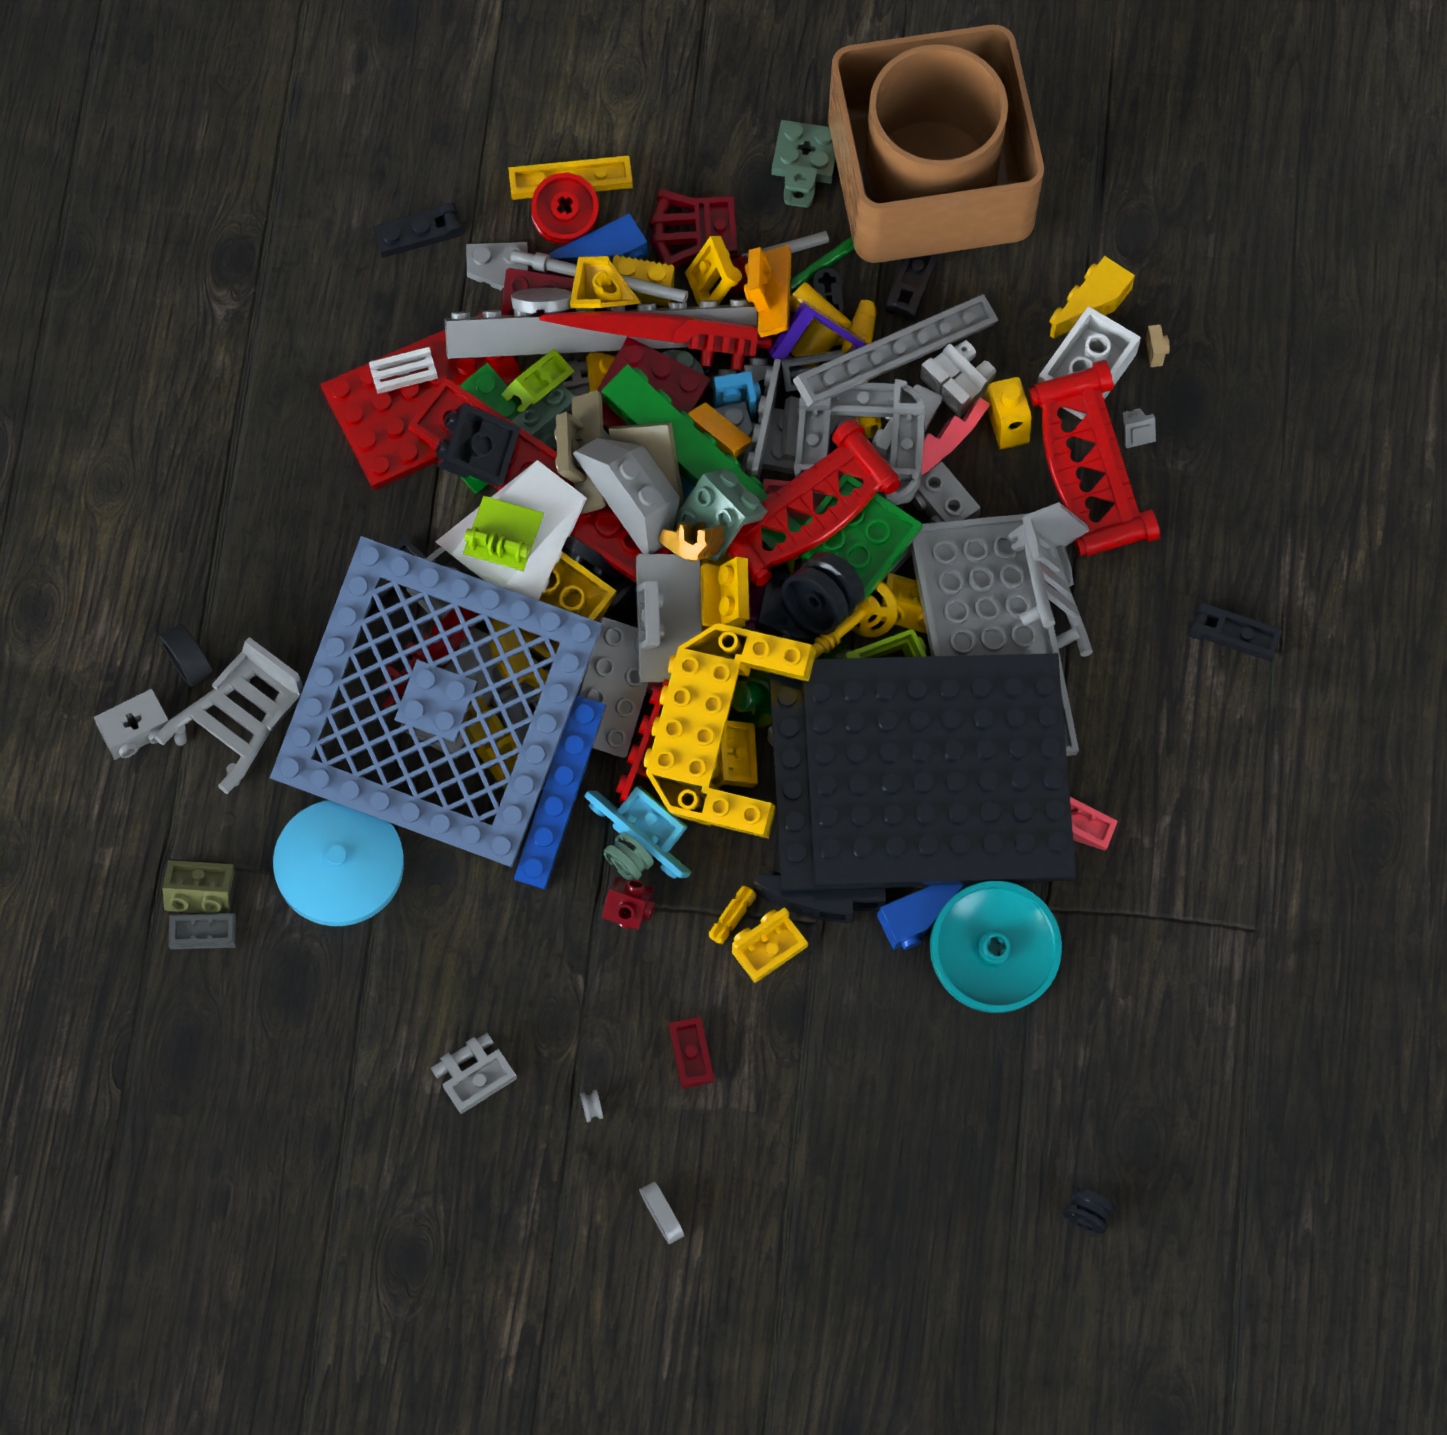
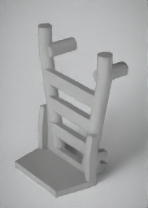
(1044, 540)
(250, 662)

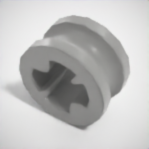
(591, 1105)

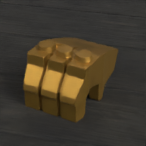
(693, 541)

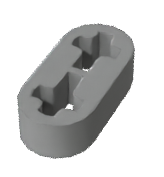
(661, 1212)

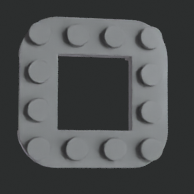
(868, 400)

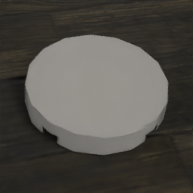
(547, 299)

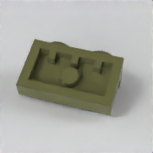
(197, 887)

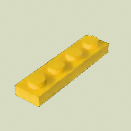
(601, 173)

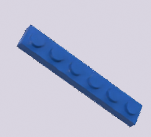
(560, 793)

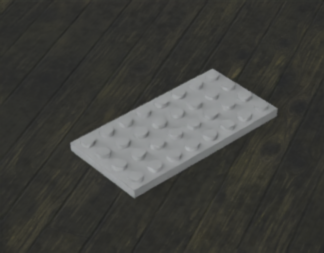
(974, 594)

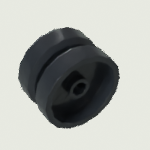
(823, 593)

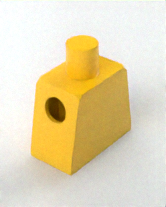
(1006, 407)

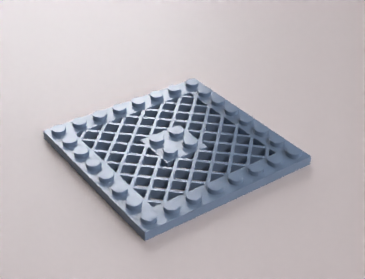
(436, 701)

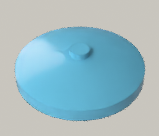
(337, 864)

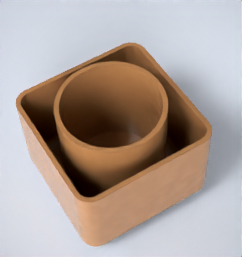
(934, 143)

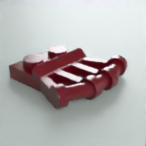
(711, 217)

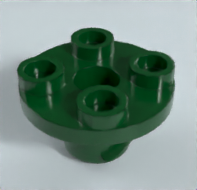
(752, 698)

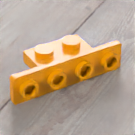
(770, 288)

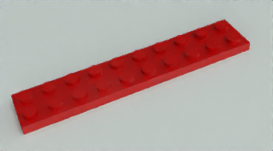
(596, 529)

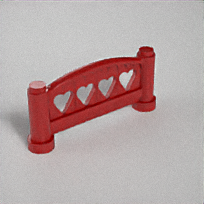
(1083, 393)
(853, 458)

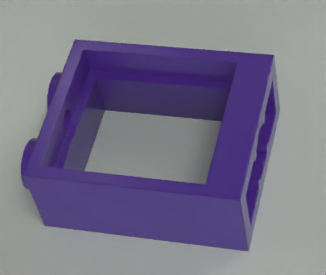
(797, 326)

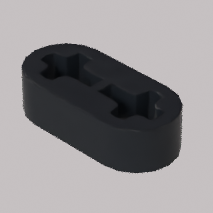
(835, 295)

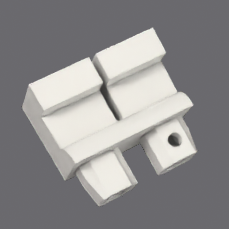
(956, 378)

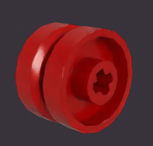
(568, 191)

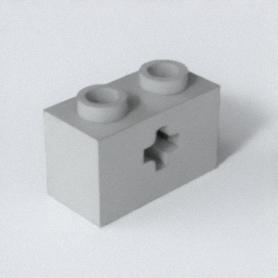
(116, 724)

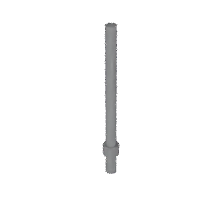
(543, 263)

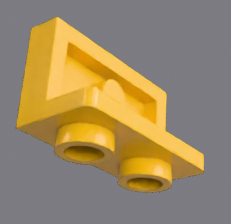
(768, 944)

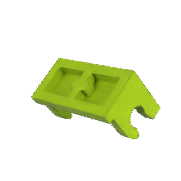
(539, 380)

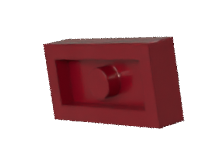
(691, 1052)

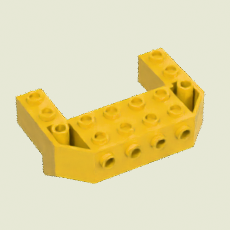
(696, 716)

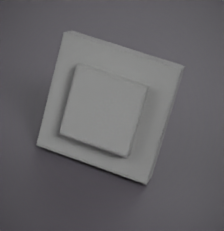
(1138, 428)

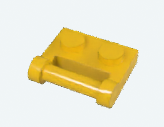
(707, 268)

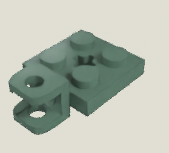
(802, 170)

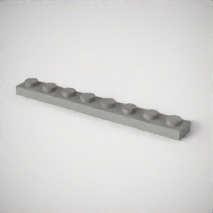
(895, 350)

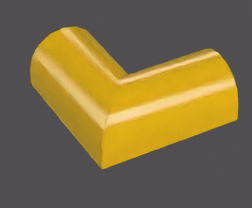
(817, 336)

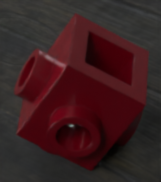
(628, 903)

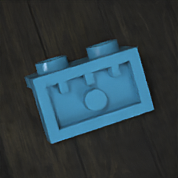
(736, 389)

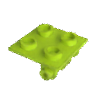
(503, 533)

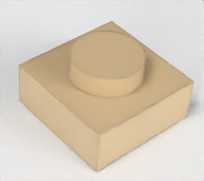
(1156, 345)

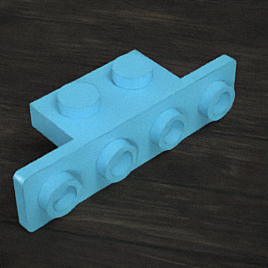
(647, 823)

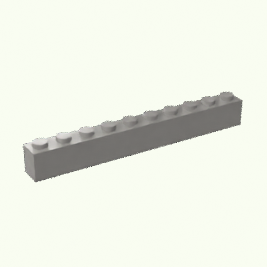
(527, 335)

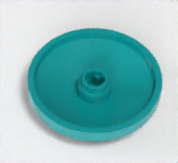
(995, 947)

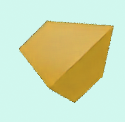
(599, 285)

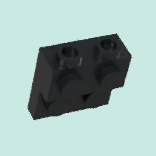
(477, 445)

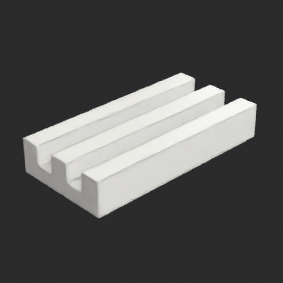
(402, 365)

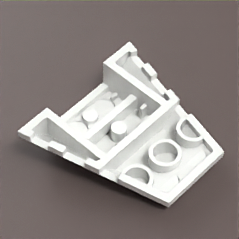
(537, 490)

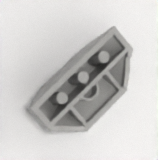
(631, 488)

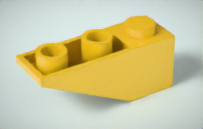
(1102, 290)

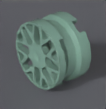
(628, 856)

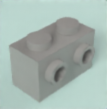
(944, 497)

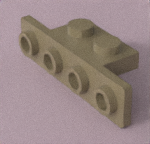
(572, 434)

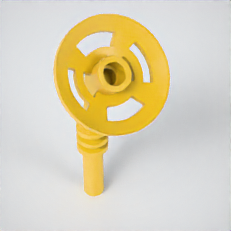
(861, 616)

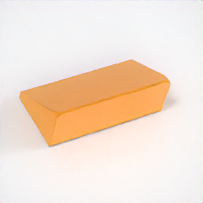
(728, 436)

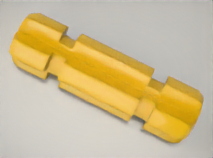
(732, 915)

